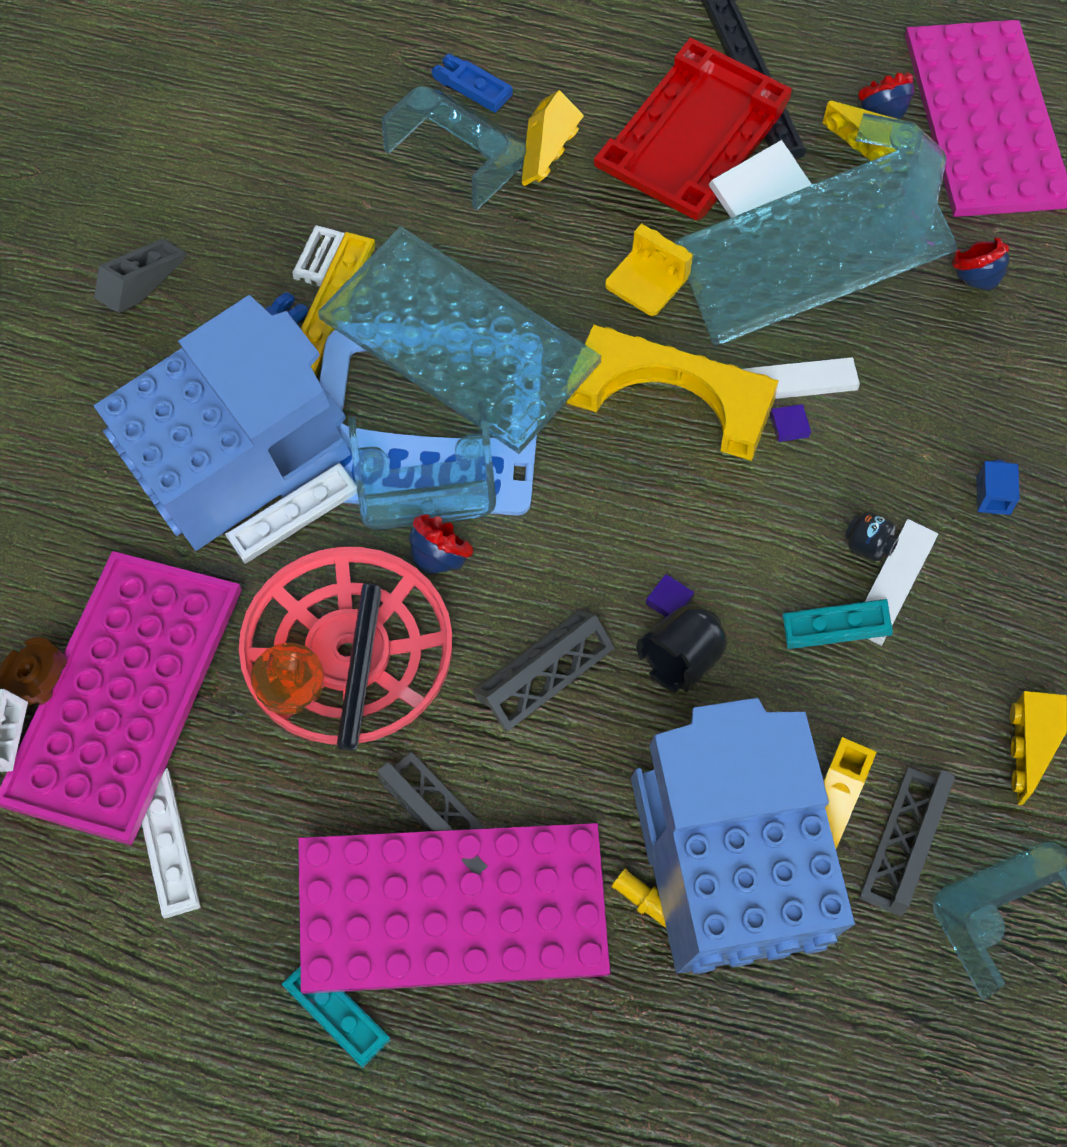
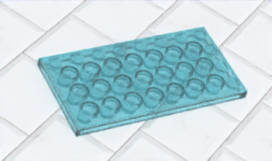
(816, 245)
(460, 338)

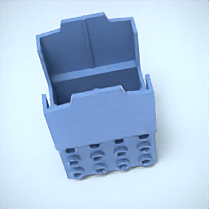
(226, 422)
(741, 838)

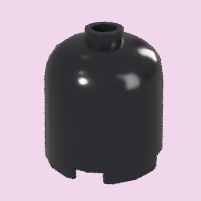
(683, 647)

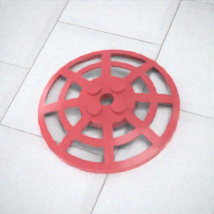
(338, 628)

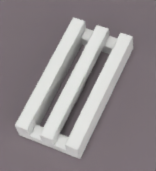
(312, 275)

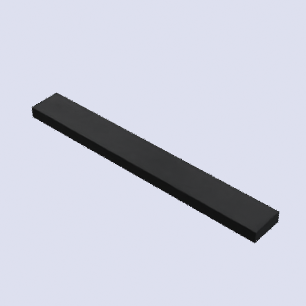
(741, 47)

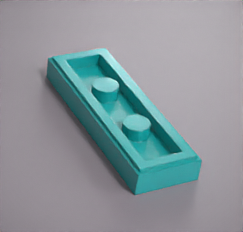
(837, 624)
(341, 1020)

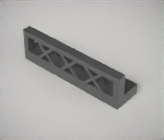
(536, 659)
(419, 808)
(920, 845)

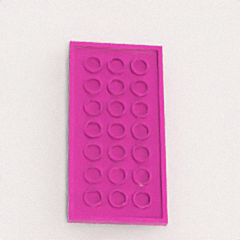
(988, 118)
(120, 698)
(416, 916)

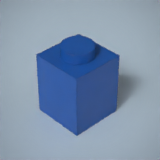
(997, 487)

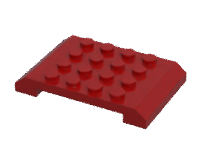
(694, 128)

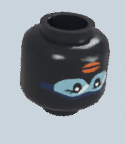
(871, 536)

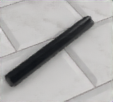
(359, 667)

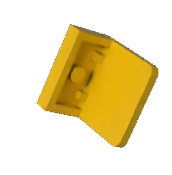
(650, 271)

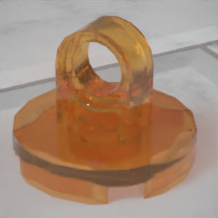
(287, 678)

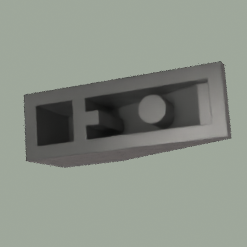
(136, 274)

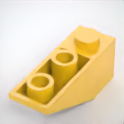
(845, 122)
(547, 132)
(1039, 730)
(844, 783)

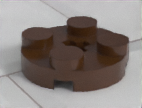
(45, 667)

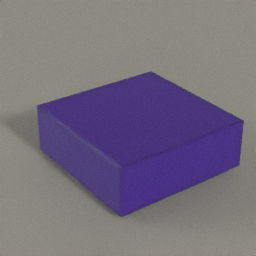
(790, 423)
(669, 596)

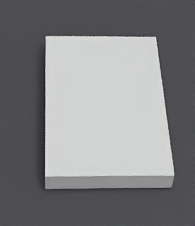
(759, 180)

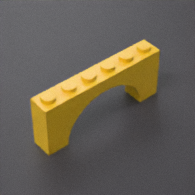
(736, 395)

